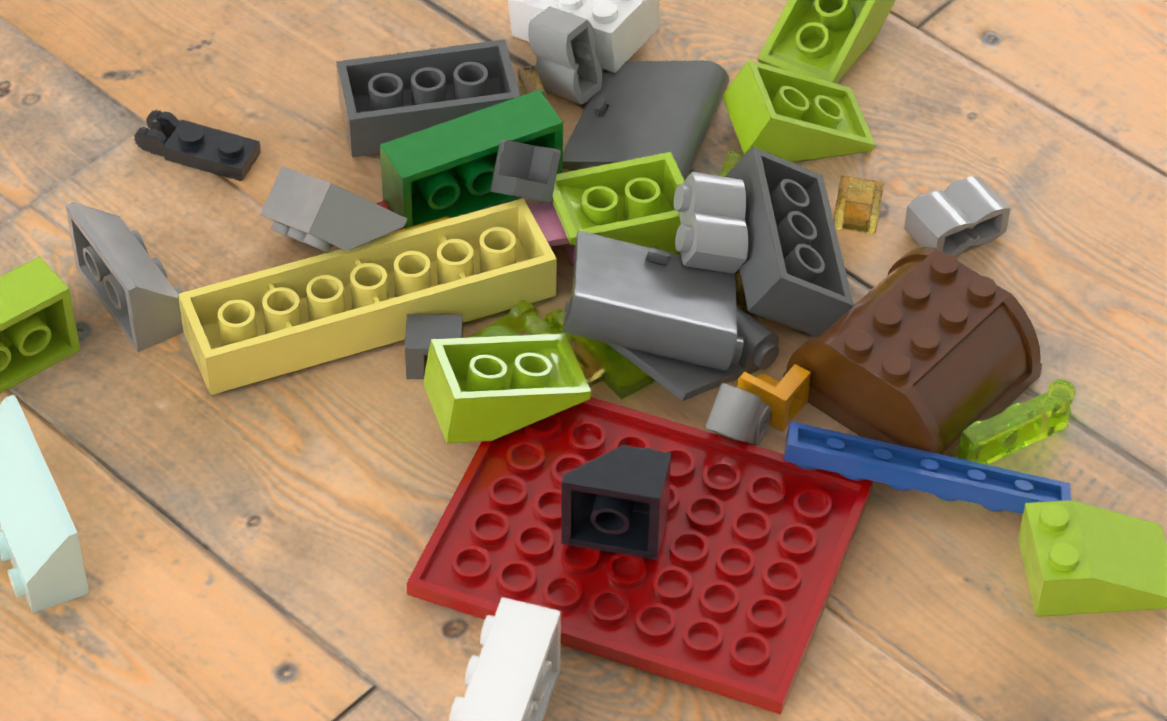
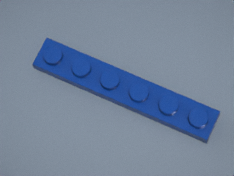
(918, 470)

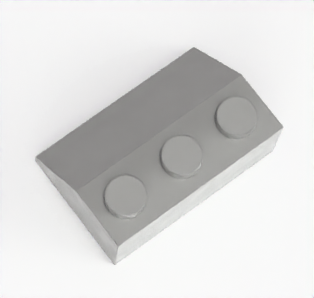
(325, 213)
(124, 276)

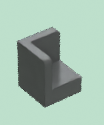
(525, 171)
(420, 331)

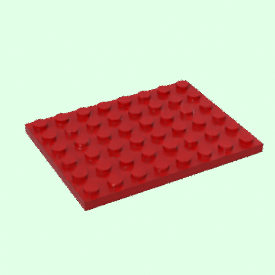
(736, 572)

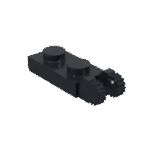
(197, 145)

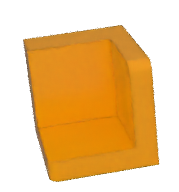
(784, 396)

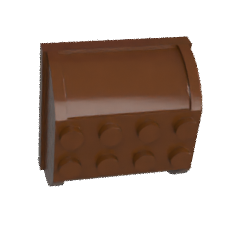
(923, 355)

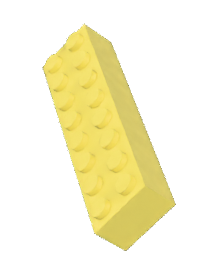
(362, 296)

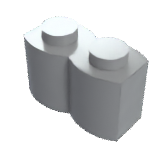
(565, 55)
(958, 217)
(711, 222)

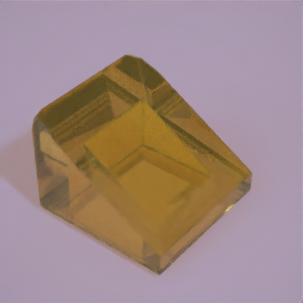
(858, 204)

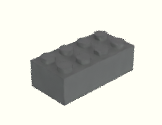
(419, 89)
(793, 246)

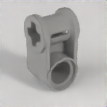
(739, 415)

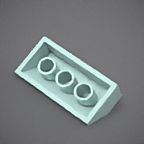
(34, 520)

